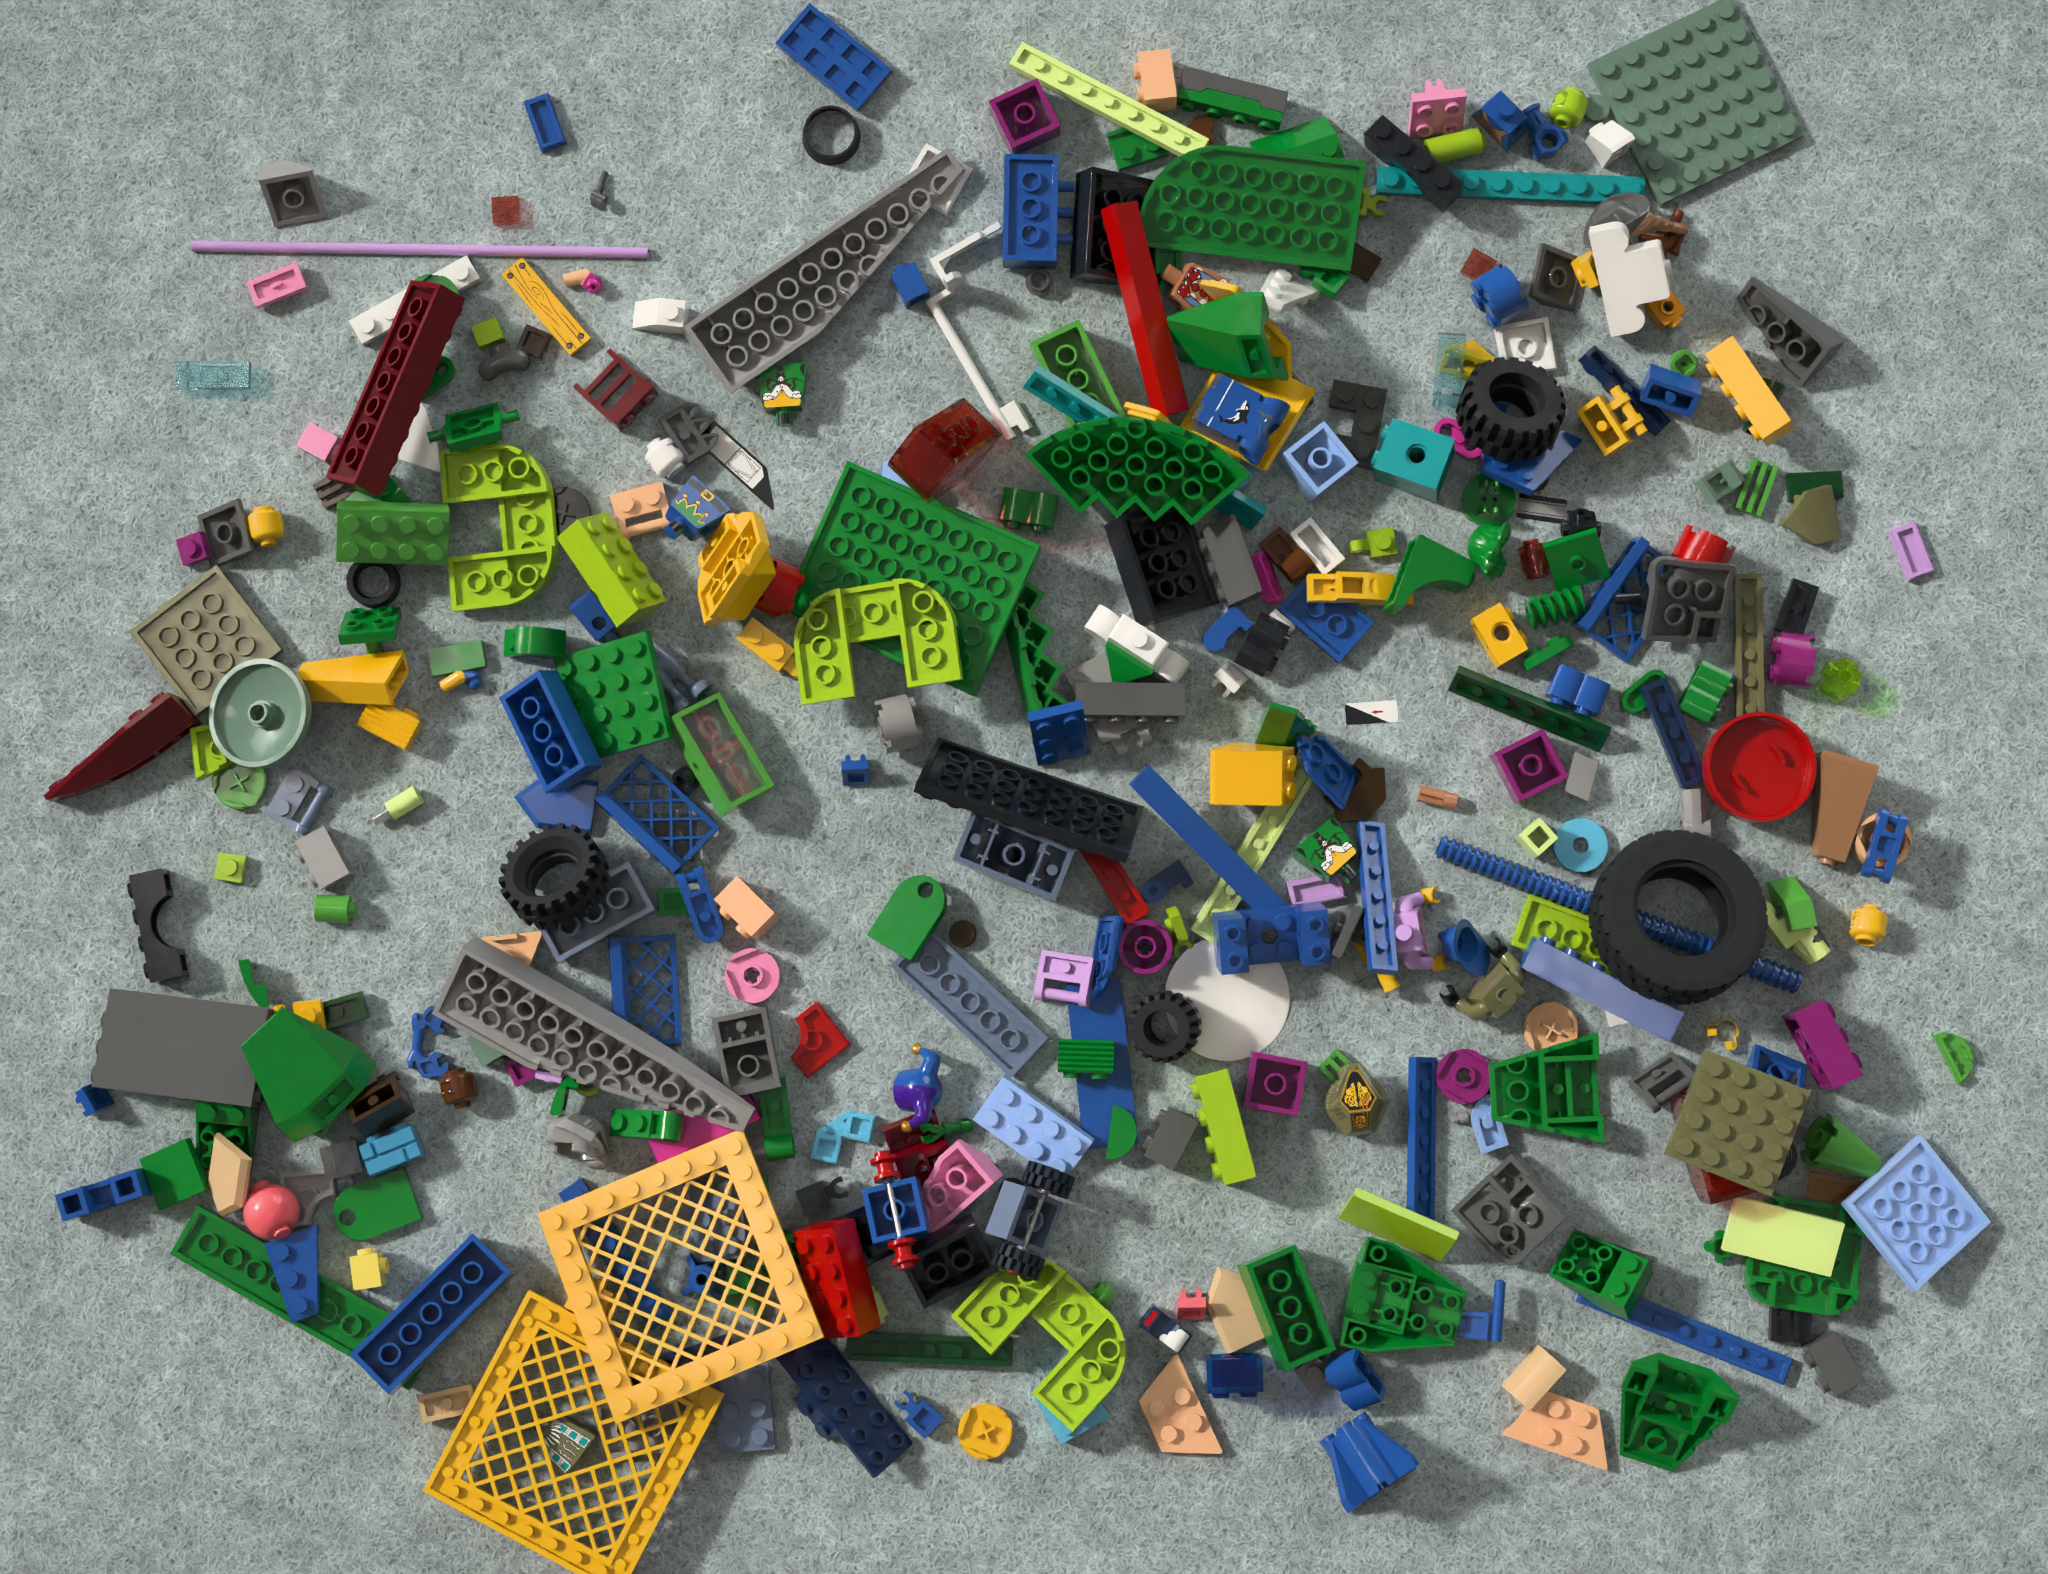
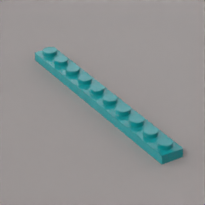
(1518, 185)
(1084, 408)

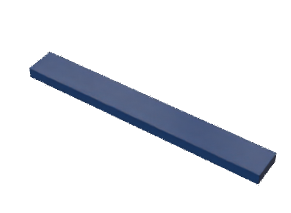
(1204, 840)
(1705, 1339)

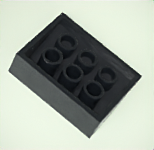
(1093, 192)
(1160, 566)

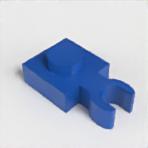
(921, 1416)

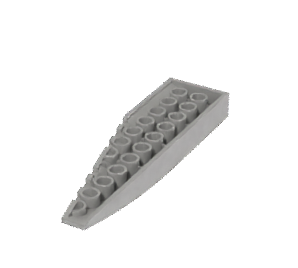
(813, 283)
(574, 1037)

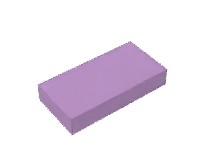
(1911, 551)
(1315, 890)

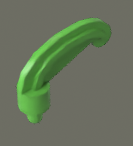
(752, 1302)

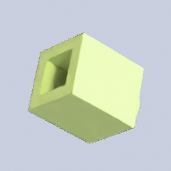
(1536, 838)

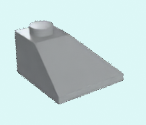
(291, 193)

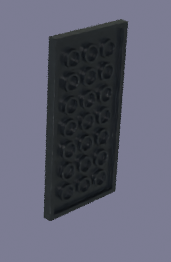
(1029, 800)

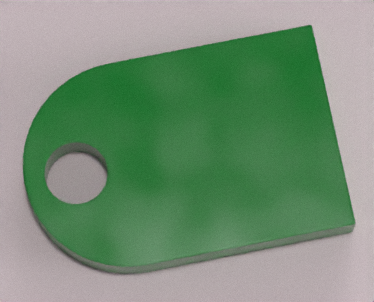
(909, 918)
(378, 1205)

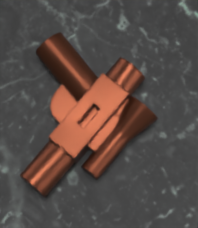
(1670, 241)

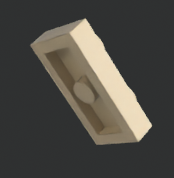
(445, 1402)

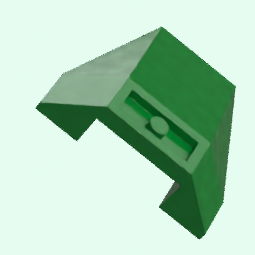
(1228, 337)
(304, 1072)
(1398, 1302)

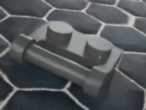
(1658, 1077)

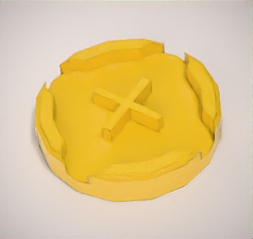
(985, 1431)

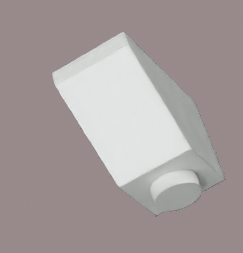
(1608, 142)
(661, 315)

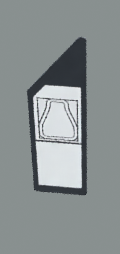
(741, 464)

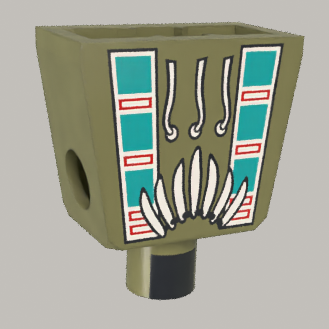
(565, 1441)

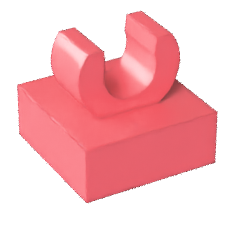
(1191, 1307)

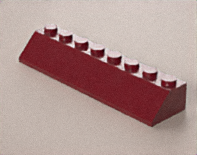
(395, 387)

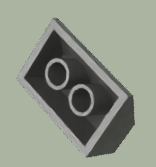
(1229, 562)

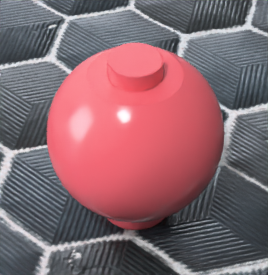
(271, 1211)

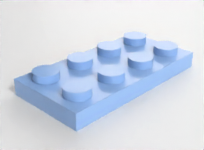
(1032, 1127)

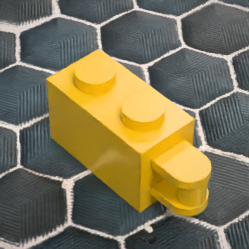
(768, 647)

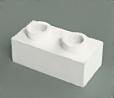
(1317, 546)

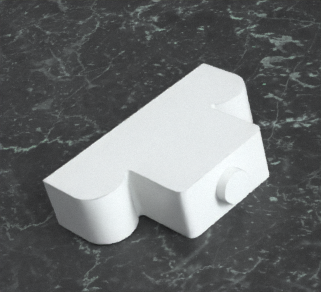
(1628, 275)
(1137, 642)

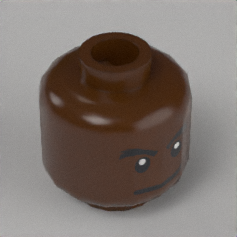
(458, 1087)

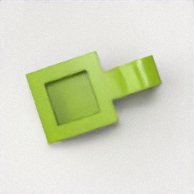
(1377, 543)
(1176, 926)

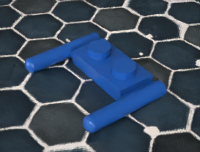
(1483, 1324)

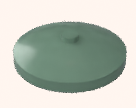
(260, 713)

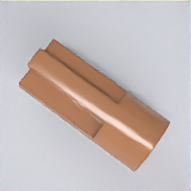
(1437, 797)

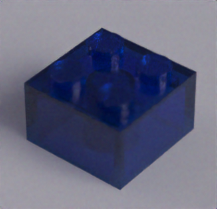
(1233, 1374)

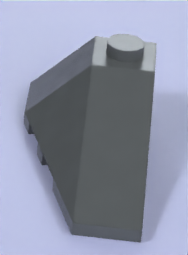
(1795, 335)

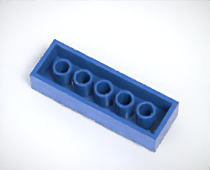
(431, 1315)

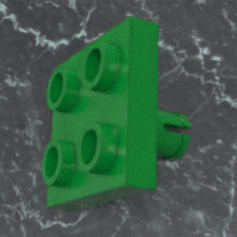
(370, 627)

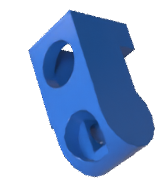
(1218, 634)

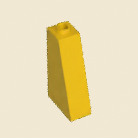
(356, 679)

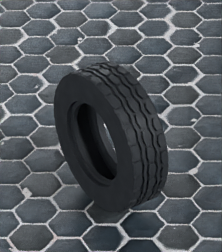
(1714, 872)

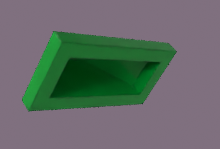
(1125, 667)

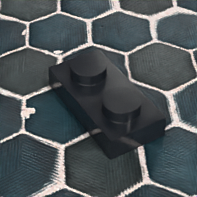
(1796, 607)

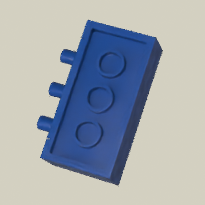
(1033, 211)

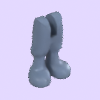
(673, 669)

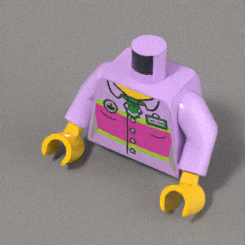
(1411, 933)

